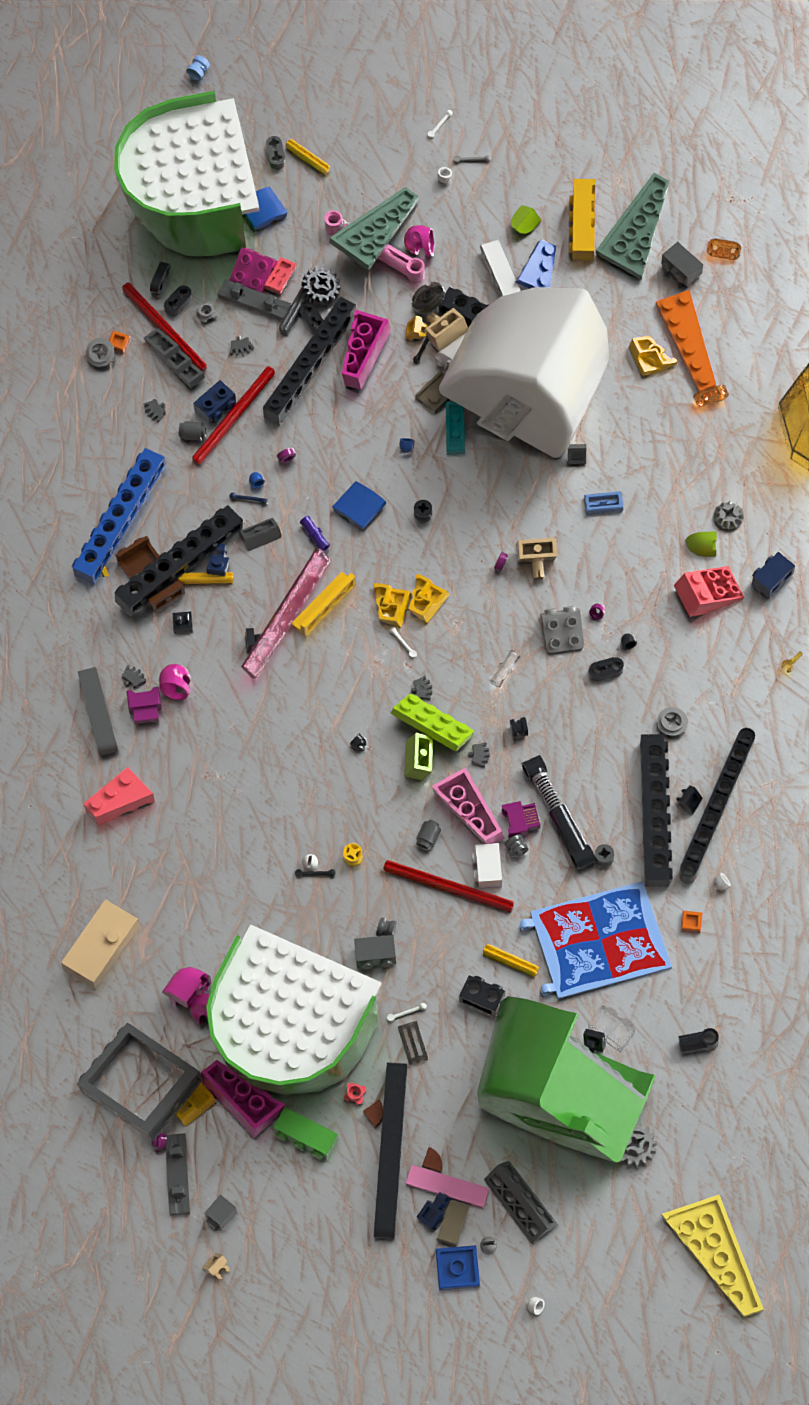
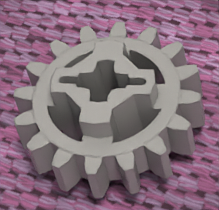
(639, 1154)

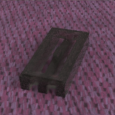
(417, 1058)

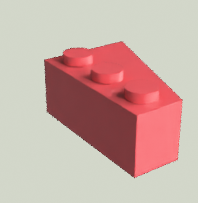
(117, 797)

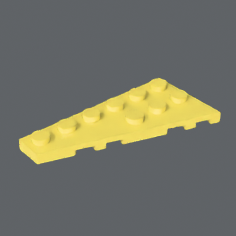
(711, 1240)

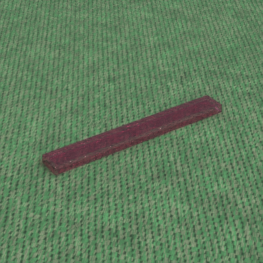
(286, 613)

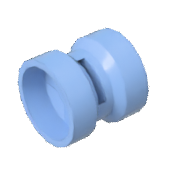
(198, 66)

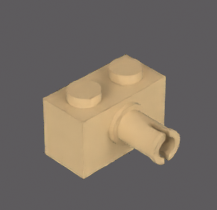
(445, 329)
(536, 552)

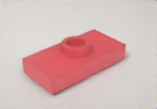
(280, 276)

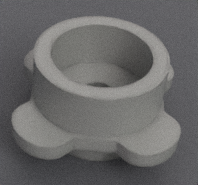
(206, 307)

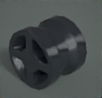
(425, 514)
(519, 727)

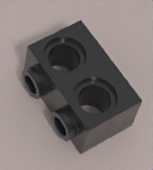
(479, 1000)

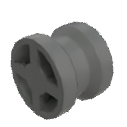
(516, 846)
(603, 860)
(386, 927)

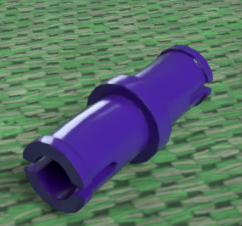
(314, 533)

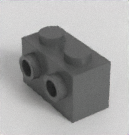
(682, 264)
(375, 951)

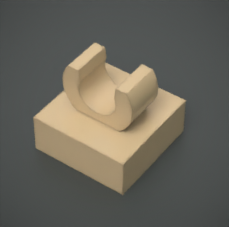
(214, 1264)

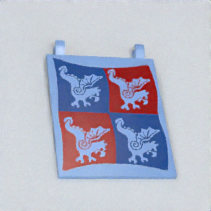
(599, 940)

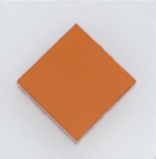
(119, 341)
(691, 921)

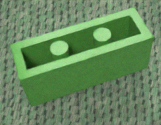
(305, 1134)

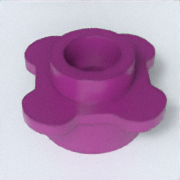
(159, 1143)

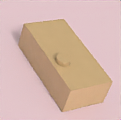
(100, 944)

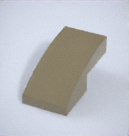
(453, 1223)

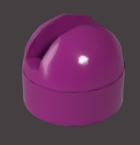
(593, 611)

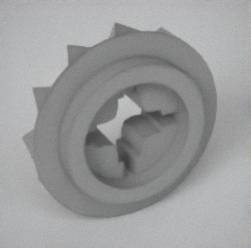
(94, 346)
(730, 522)
(669, 714)

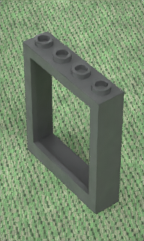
(168, 1105)

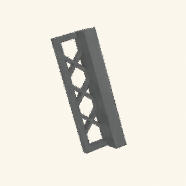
(523, 1194)

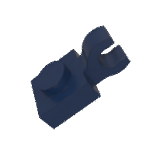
(218, 564)
(431, 1212)

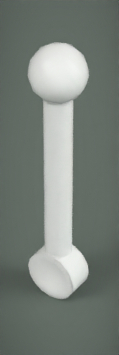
(431, 134)
(412, 653)
(390, 1017)

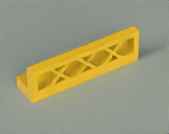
(324, 603)

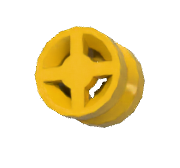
(354, 851)

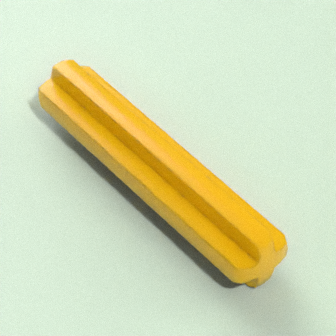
(307, 156)
(203, 578)
(510, 960)

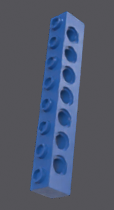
(91, 570)

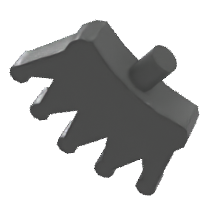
(240, 345)
(155, 409)
(133, 677)
(422, 688)
(479, 754)

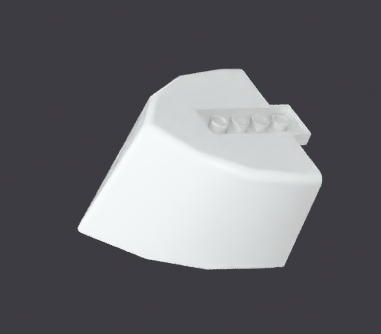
(531, 366)

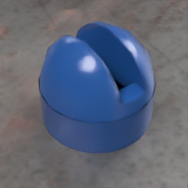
(406, 444)
(256, 480)

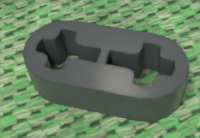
(277, 152)

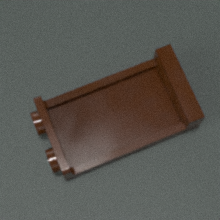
(134, 560)

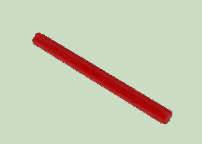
(160, 323)
(233, 415)
(448, 885)

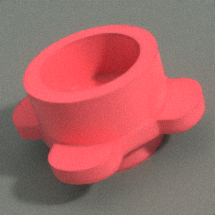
(351, 1088)

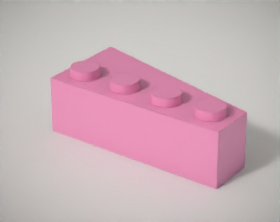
(466, 802)

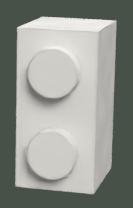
(488, 865)

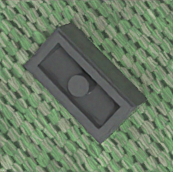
(260, 534)

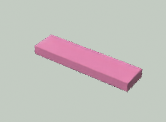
(453, 1187)

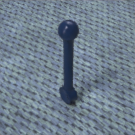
(233, 495)

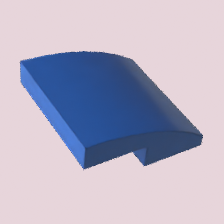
(269, 207)
(359, 505)

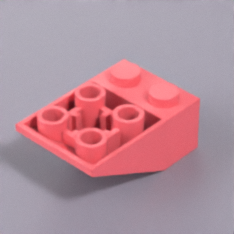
(707, 590)

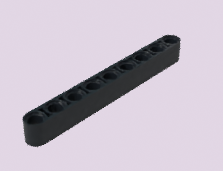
(715, 813)
(390, 1150)

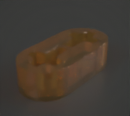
(724, 249)
(710, 395)

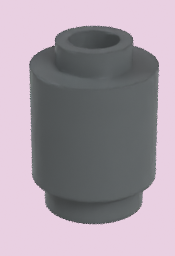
(192, 430)
(428, 834)

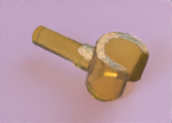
(790, 662)

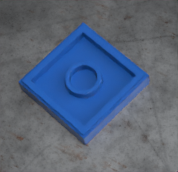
(457, 1267)

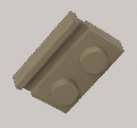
(431, 395)

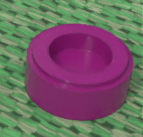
(286, 455)
(501, 561)

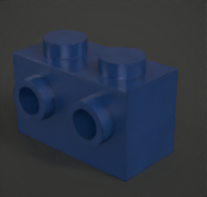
(215, 402)
(772, 574)

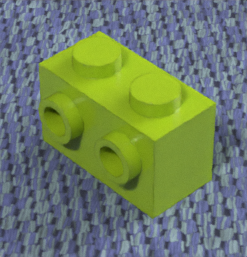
(418, 756)

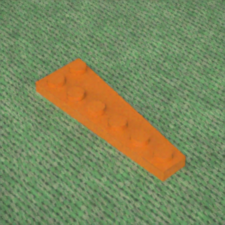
(685, 331)

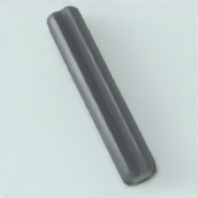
(293, 312)

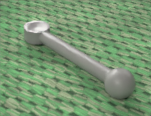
(457, 159)

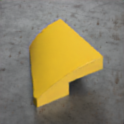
(649, 356)
(426, 598)
(391, 604)
(196, 1105)

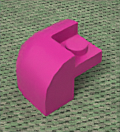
(186, 985)

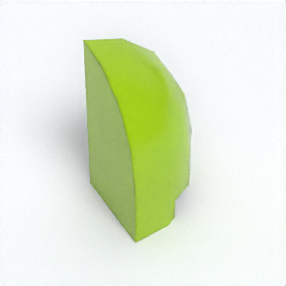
(525, 219)
(702, 543)

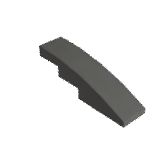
(174, 357)

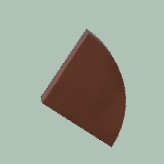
(374, 1113)
(432, 1161)

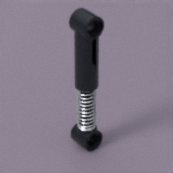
(580, 852)

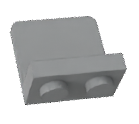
(562, 629)

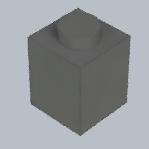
(220, 1213)

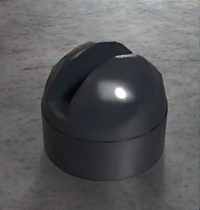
(628, 641)
(357, 741)

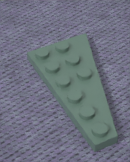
(371, 233)
(633, 234)

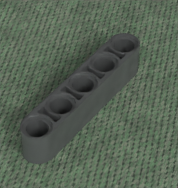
(97, 711)

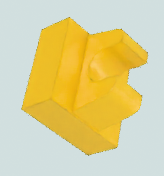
(414, 328)

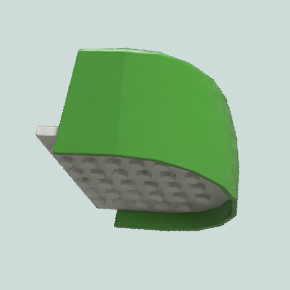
(188, 174)
(289, 1015)

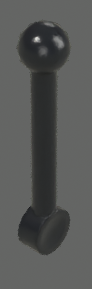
(416, 359)
(298, 873)

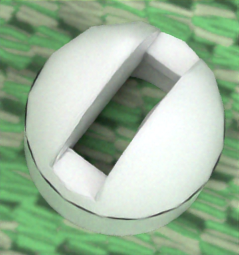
(444, 174)
(314, 862)
(722, 881)
(535, 1305)

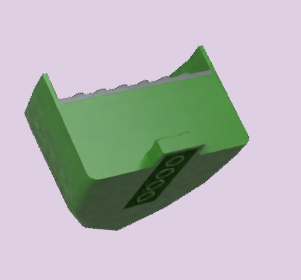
(556, 1085)

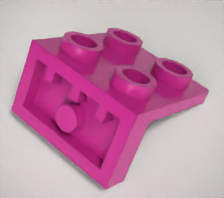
(252, 269)

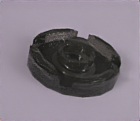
(428, 297)

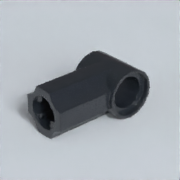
(696, 1042)

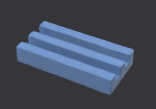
(603, 505)

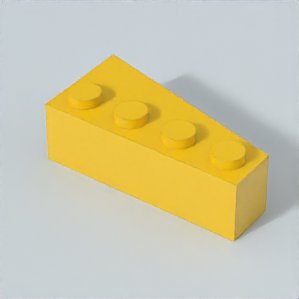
(583, 219)

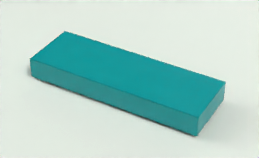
(455, 428)

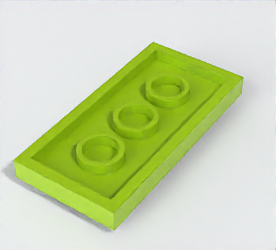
(432, 722)

